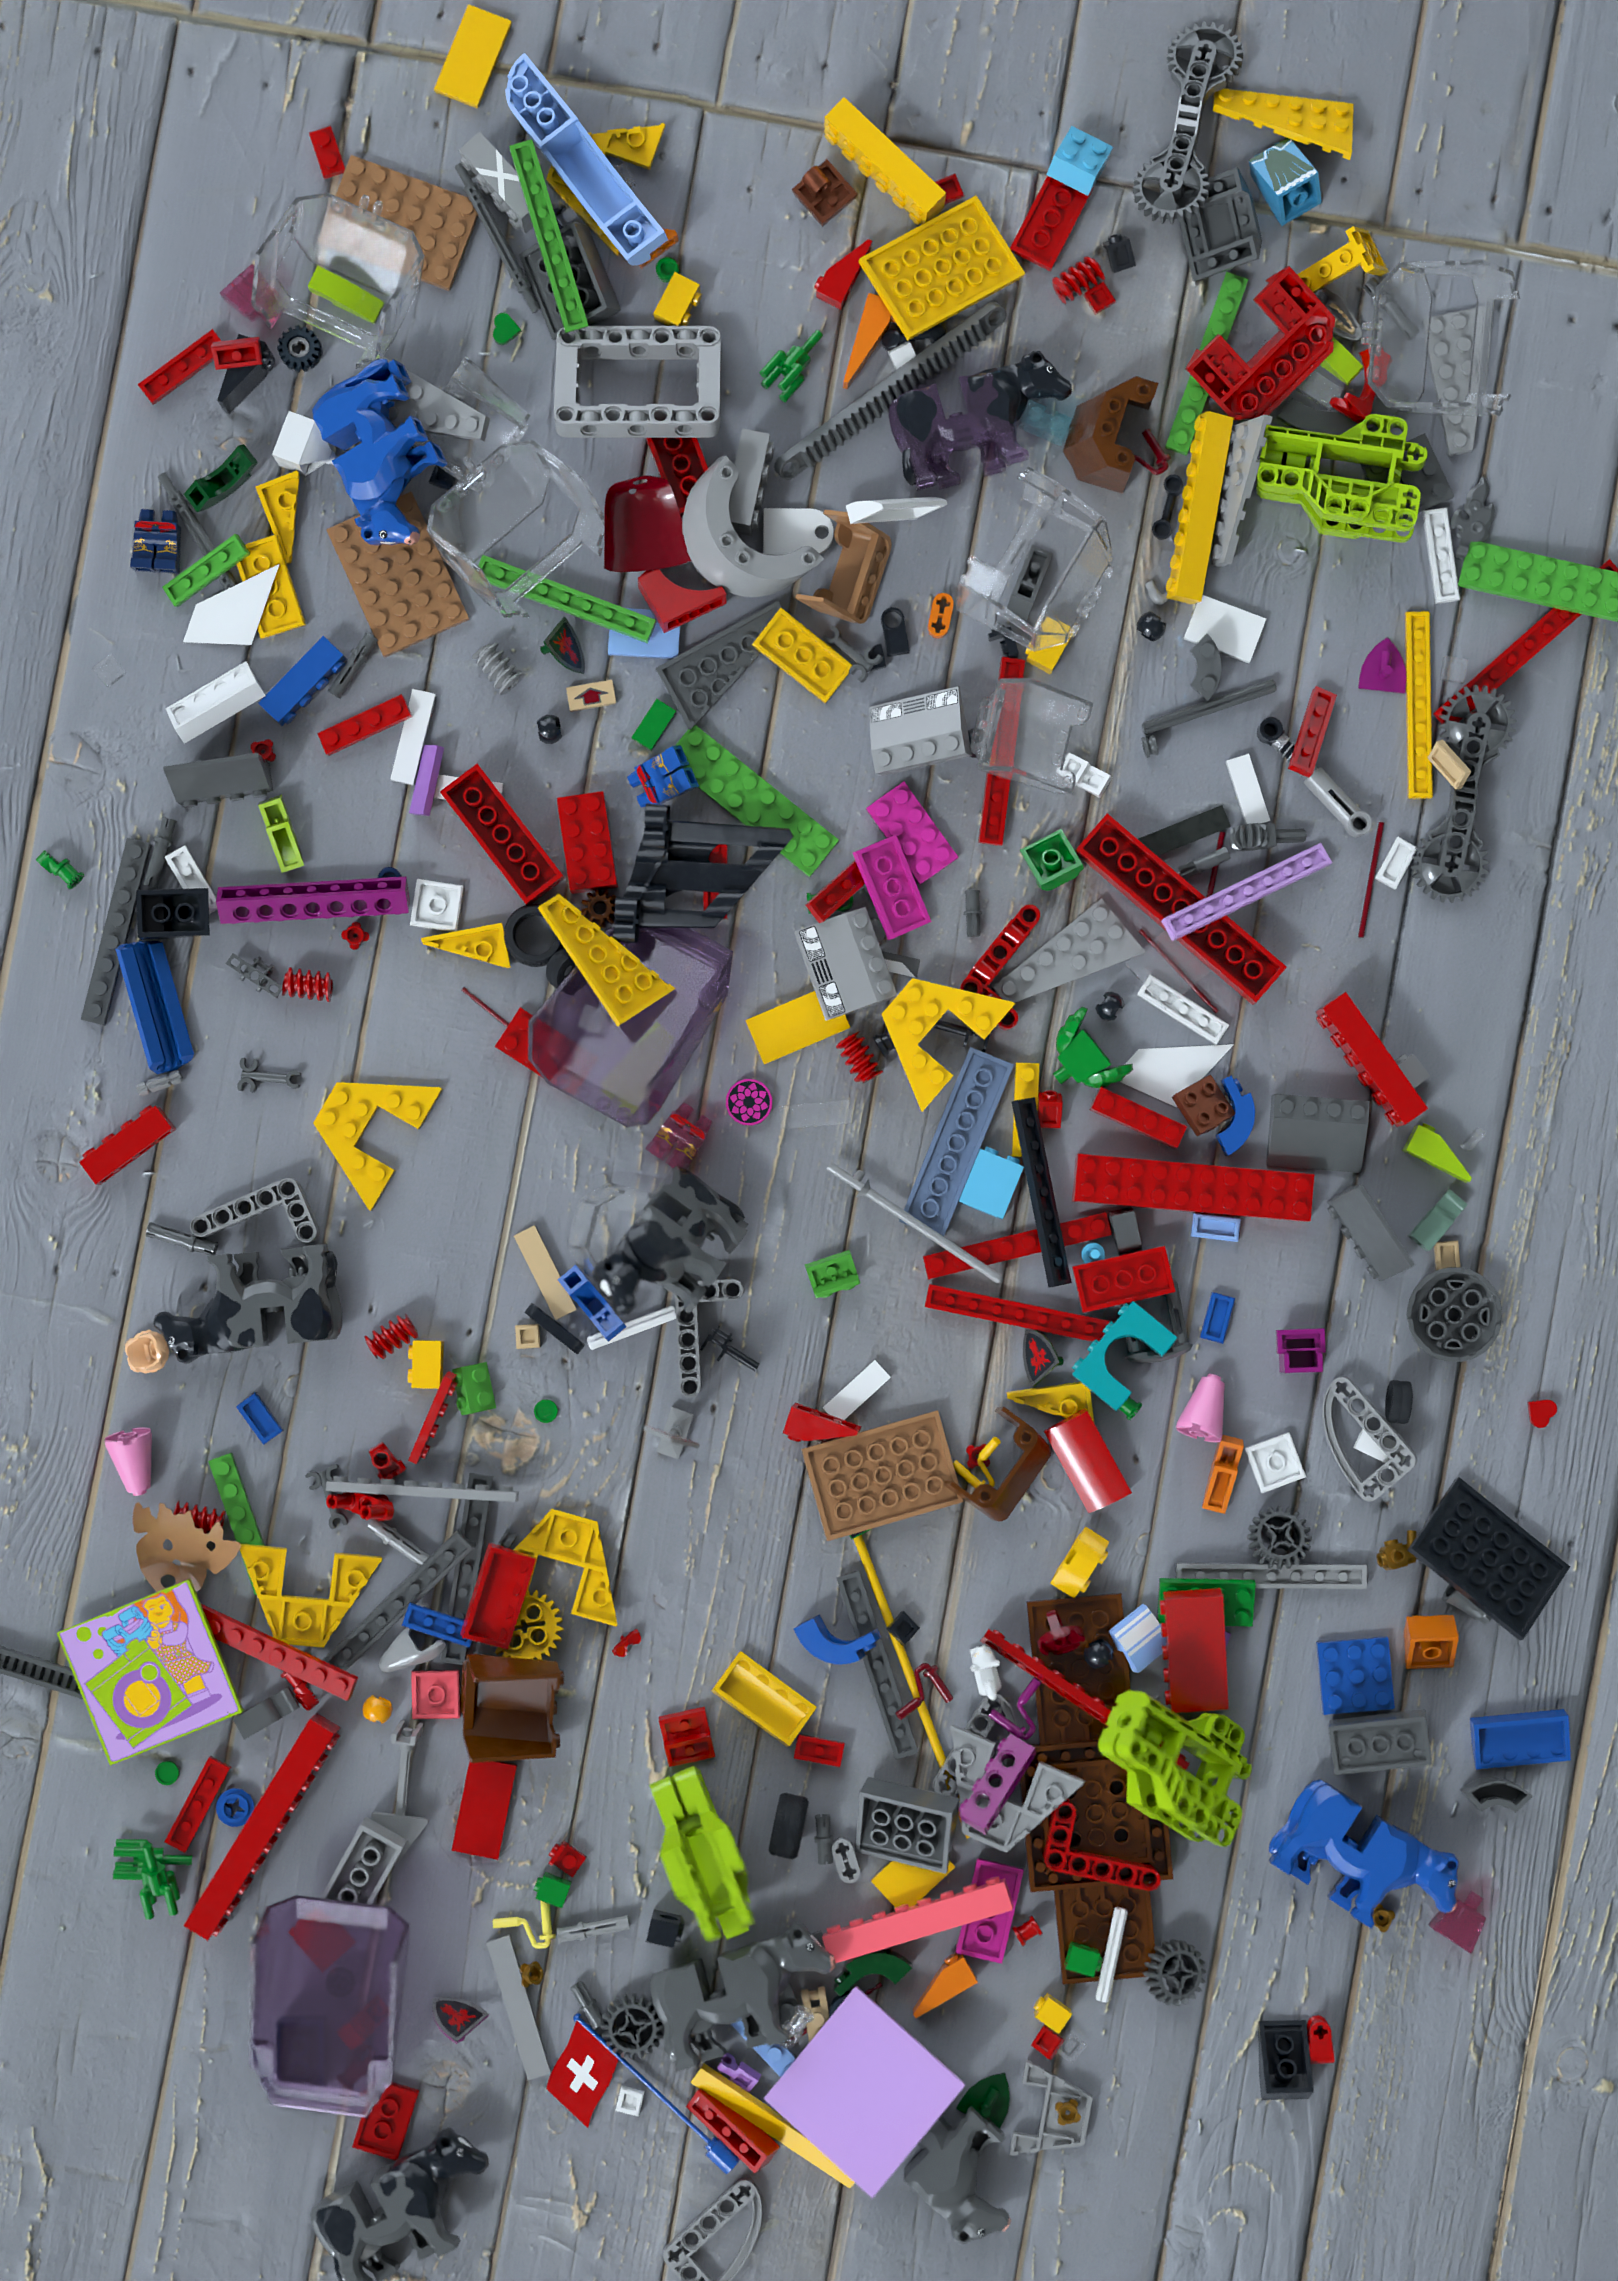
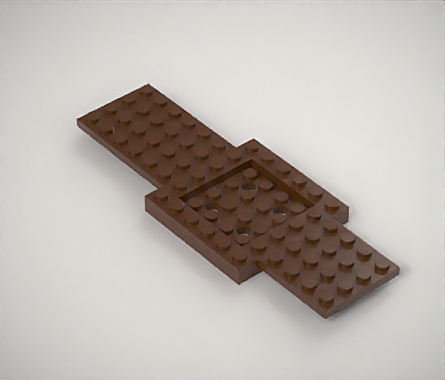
(1070, 1744)

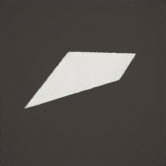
(232, 614)
(1172, 1069)

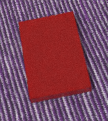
(387, 2123)

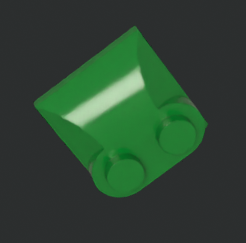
(1052, 860)

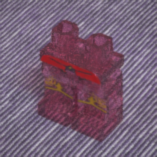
(681, 1131)

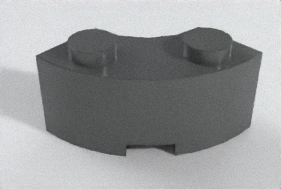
(1208, 667)
(1494, 1792)

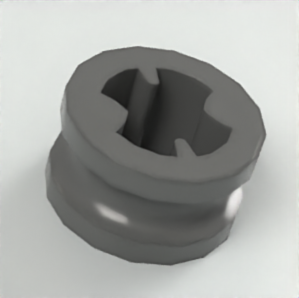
(1149, 746)
(507, 1539)

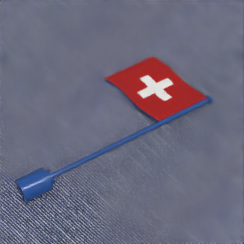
(585, 2074)

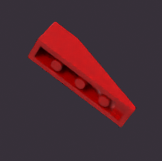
(736, 2132)

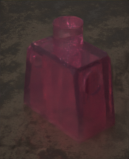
(239, 295)
(1462, 1924)

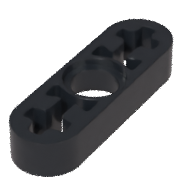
(554, 1328)

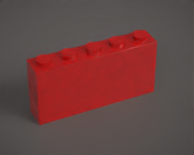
(1194, 1650)

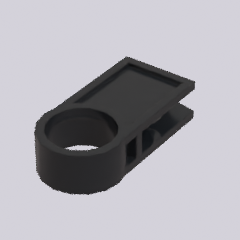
(895, 638)

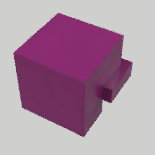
(1300, 1350)

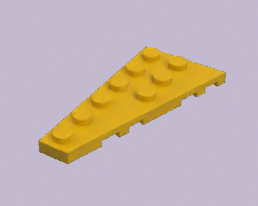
(1295, 117)
(608, 967)

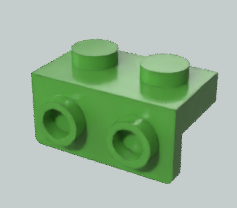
(832, 1274)
(474, 1389)

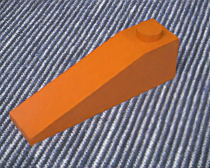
(873, 325)

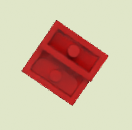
(686, 1736)

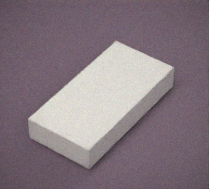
(1396, 863)

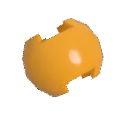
(377, 1709)

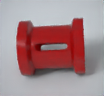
(1027, 1930)

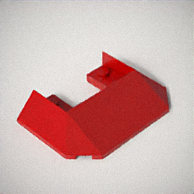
(1281, 364)

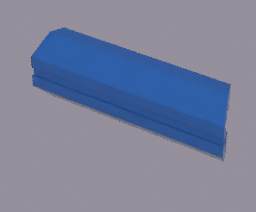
(155, 1005)

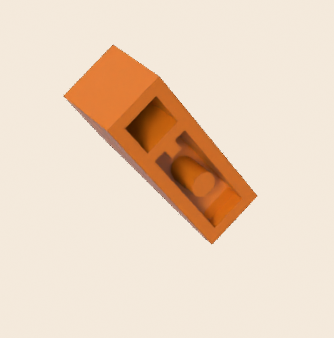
(949, 1981)

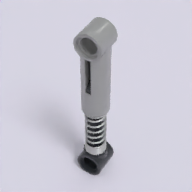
(1319, 782)

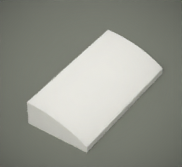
(892, 509)
(215, 702)

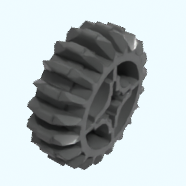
(1272, 1532)
(1167, 1961)
(613, 2033)

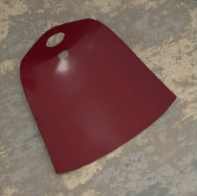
(642, 527)

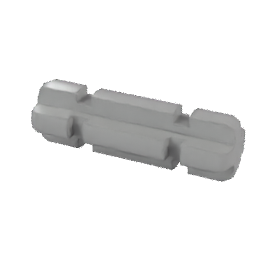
(159, 1083)

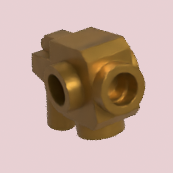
(1395, 1554)

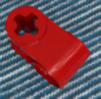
(1320, 2043)

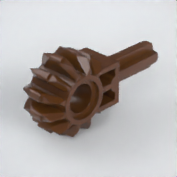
(589, 912)

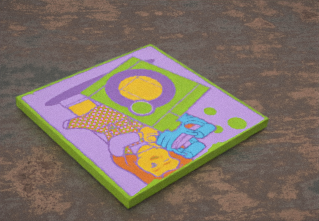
(150, 1672)

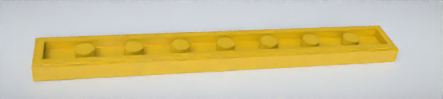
(1418, 704)
(765, 2118)

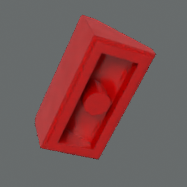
(237, 353)

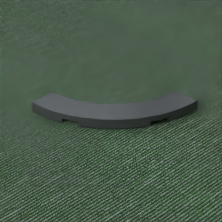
(1310, 419)

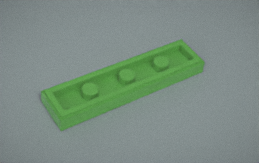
(206, 570)

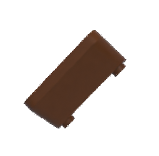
(1000, 1502)

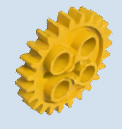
(528, 1648)

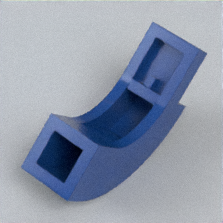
(828, 1648)

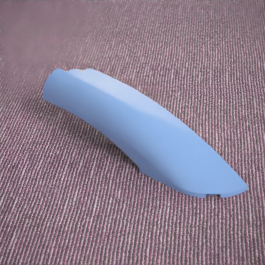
(581, 163)

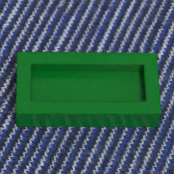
(653, 724)

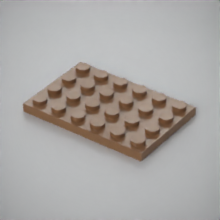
(435, 215)
(399, 585)
(881, 1475)

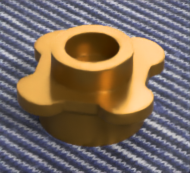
(1388, 1916)
(536, 1974)
(1073, 2117)

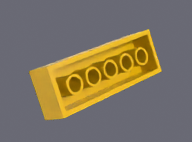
(883, 162)

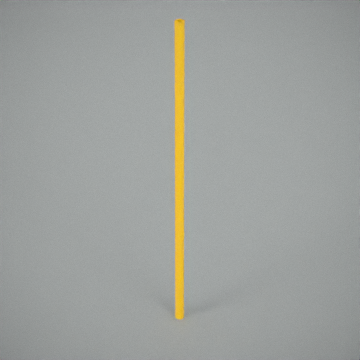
(902, 1656)

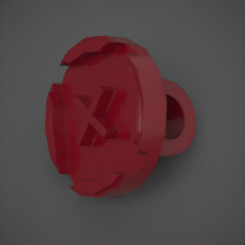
(1060, 1638)

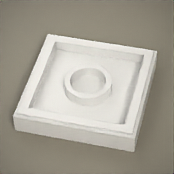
(437, 905)
(1275, 1462)

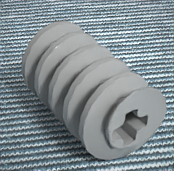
(497, 667)

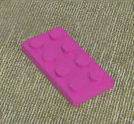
(918, 836)
(891, 887)
(989, 1936)

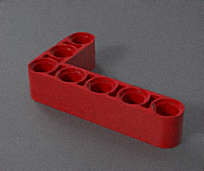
(1088, 1870)

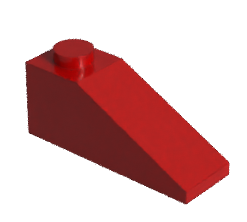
(840, 277)
(810, 1424)

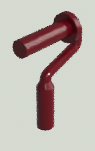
(1162, 459)
(936, 1680)

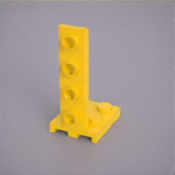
(1359, 251)

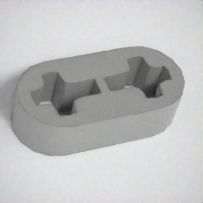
(851, 1858)

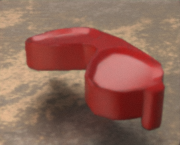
(621, 1648)

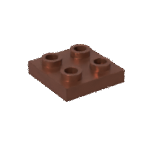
(824, 192)
(1203, 1105)

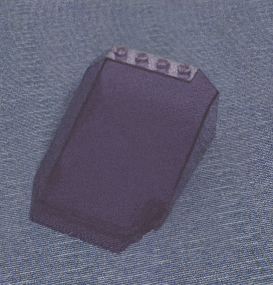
(637, 1064)
(326, 2003)

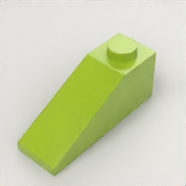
(1433, 1150)

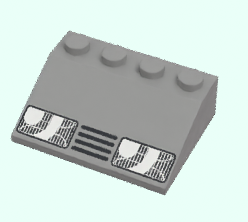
(918, 732)
(845, 964)

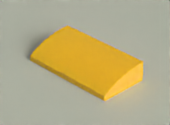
(792, 1027)
(763, 1699)

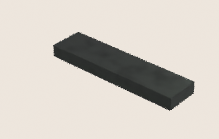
(1186, 831)

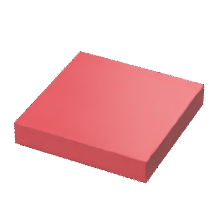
(435, 1694)

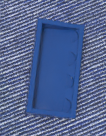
(1520, 1739)

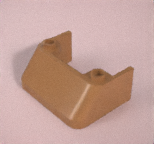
(856, 573)

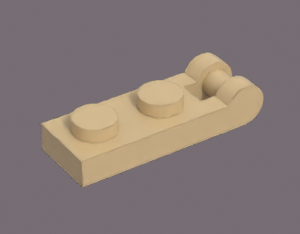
(820, 2013)

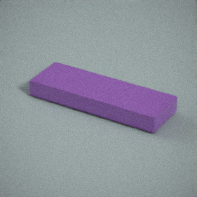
(426, 780)

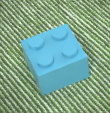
(1079, 160)

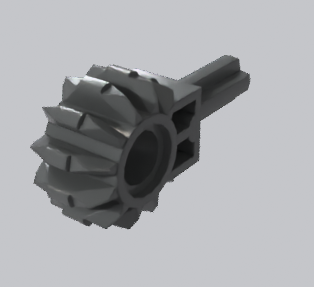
(1263, 836)

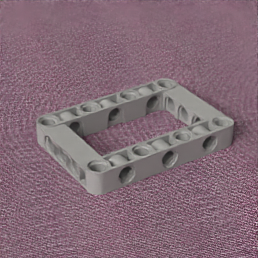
(638, 343)

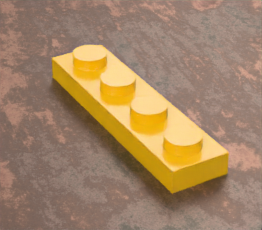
(1025, 1087)

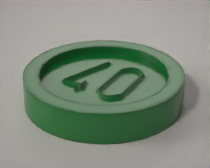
(545, 1411)
(167, 1773)

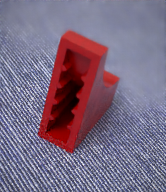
(674, 604)

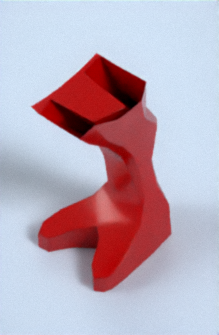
(1357, 407)

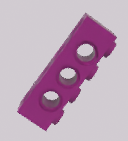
(983, 1818)

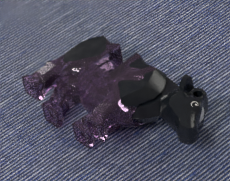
(992, 407)

